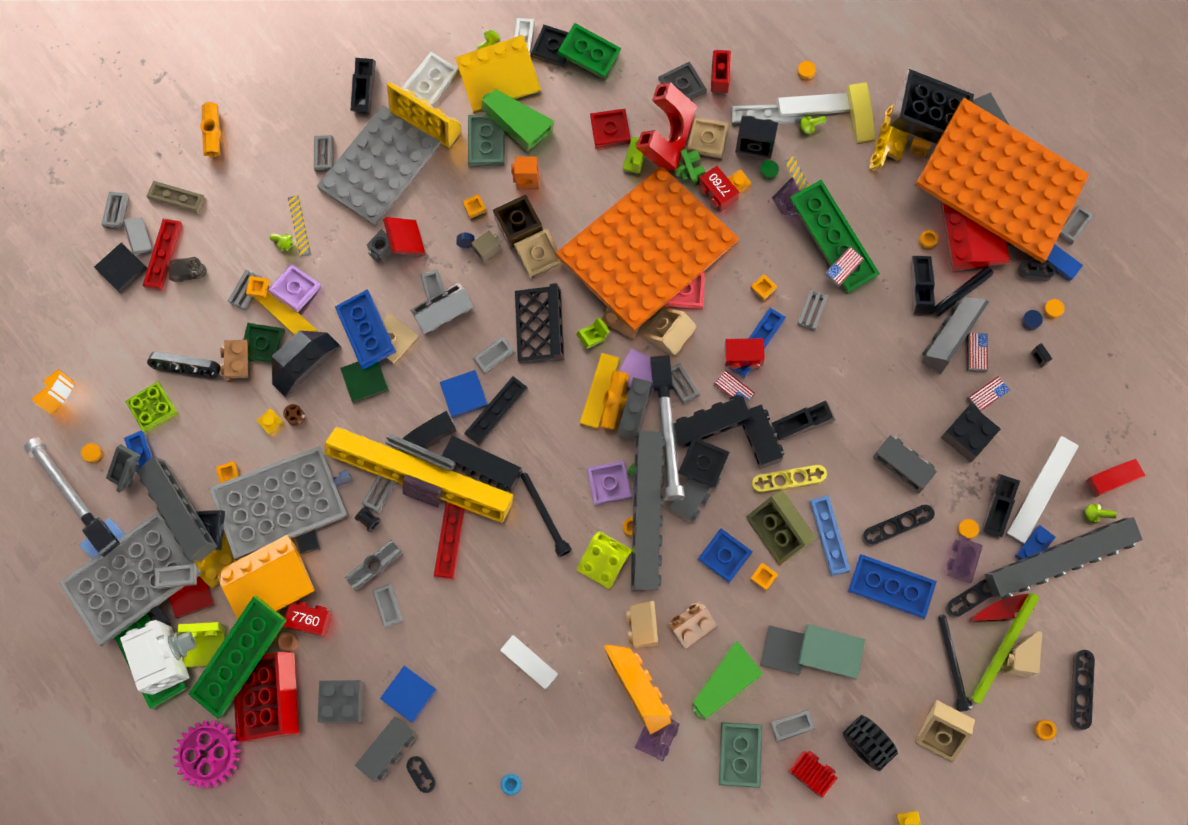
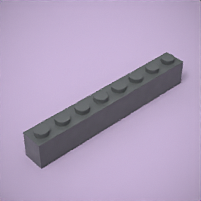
(646, 510)
(1063, 557)

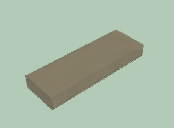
(175, 197)

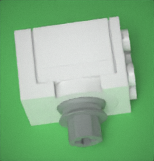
(157, 656)

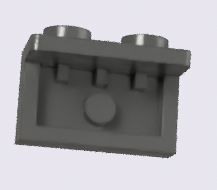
(123, 467)

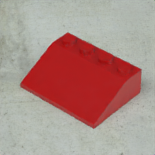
(970, 243)
(268, 700)

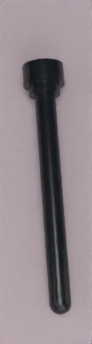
(561, 546)
(963, 702)

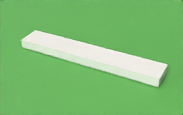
(1042, 490)

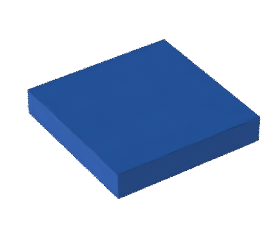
(463, 393)
(724, 555)
(408, 694)

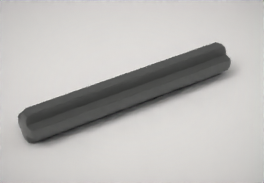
(420, 452)

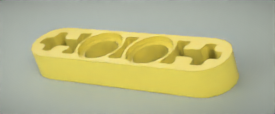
(789, 480)

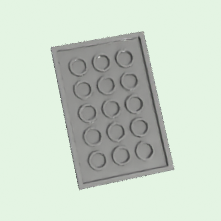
(378, 165)
(278, 502)
(121, 586)

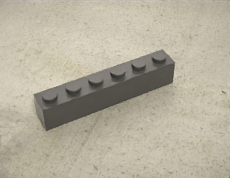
(176, 509)

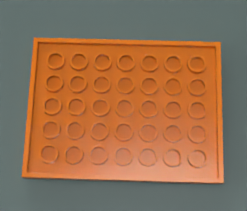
(1002, 180)
(647, 248)

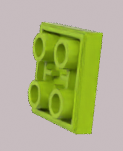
(151, 407)

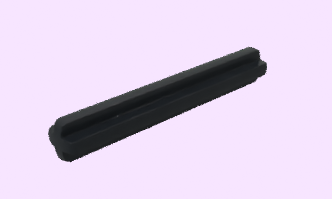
(963, 290)

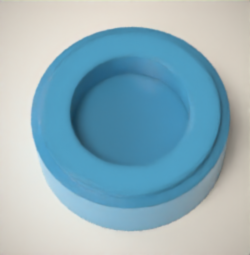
(511, 784)

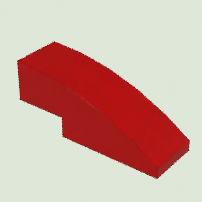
(1115, 477)
(1001, 610)

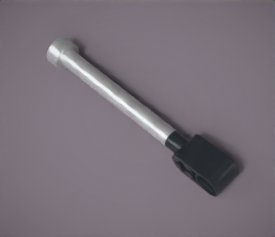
(663, 383)
(96, 529)

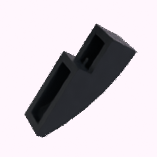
(362, 84)
(923, 285)
(803, 420)
(431, 431)
(1000, 505)

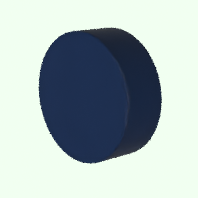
(464, 240)
(1032, 319)

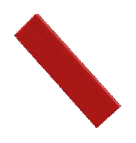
(161, 254)
(449, 541)

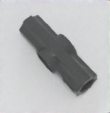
(363, 574)

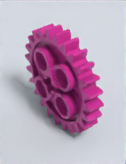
(219, 766)

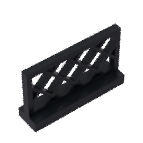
(555, 324)

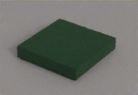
(263, 342)
(363, 383)

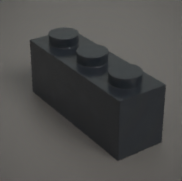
(763, 439)

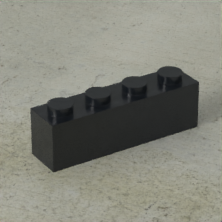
(713, 421)
(482, 464)

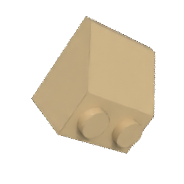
(669, 330)
(643, 625)
(1024, 657)
(945, 731)

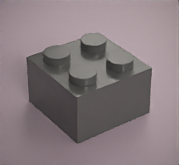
(340, 701)

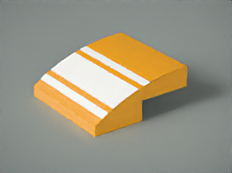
(57, 391)

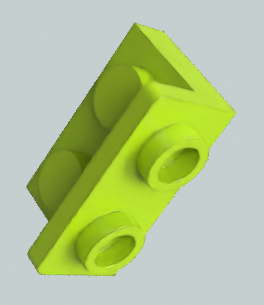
(634, 158)

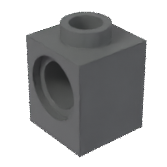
(379, 239)

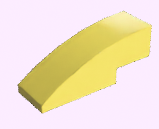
(861, 112)

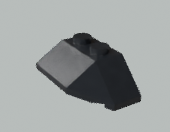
(300, 359)

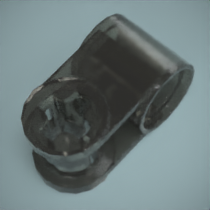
(186, 269)

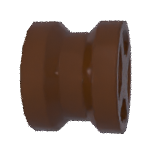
(292, 411)

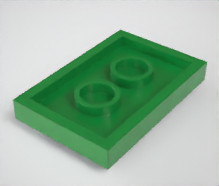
(589, 51)

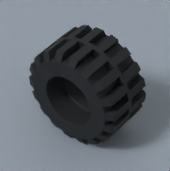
(870, 742)

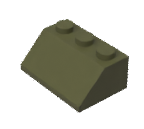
(781, 527)

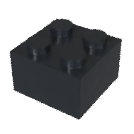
(756, 136)
(970, 433)

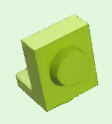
(593, 334)

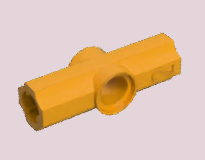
(210, 120)
(615, 400)

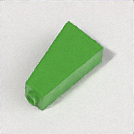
(518, 120)
(727, 681)

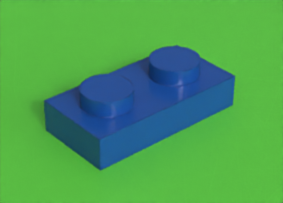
(138, 443)
(1037, 542)

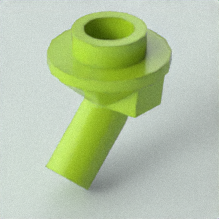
(491, 38)
(808, 124)
(284, 242)
(1094, 513)

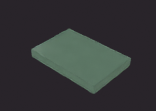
(485, 142)
(831, 651)
(740, 755)

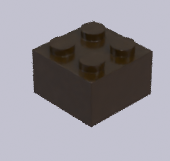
(517, 220)

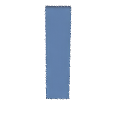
(829, 536)

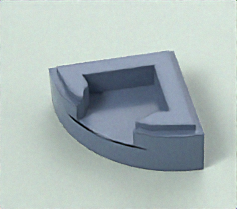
(344, 477)

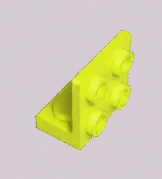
(603, 559)
(208, 640)

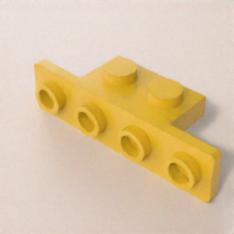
(890, 143)

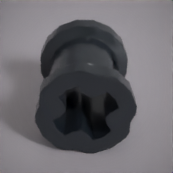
(367, 519)

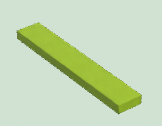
(1005, 648)

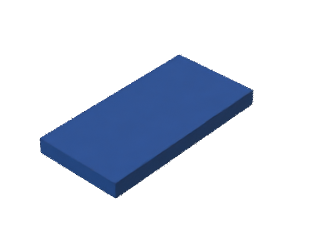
(365, 329)
(892, 586)

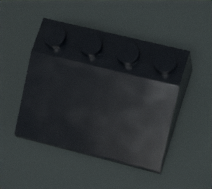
(926, 106)

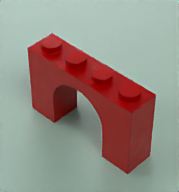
(680, 114)

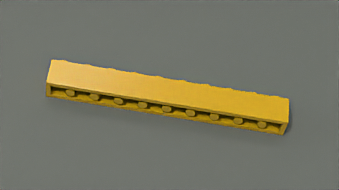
(396, 465)

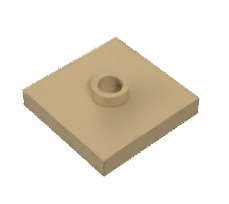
(708, 137)
(537, 253)
(400, 335)

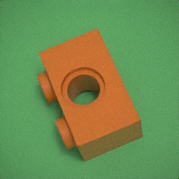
(525, 173)

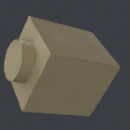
(487, 246)

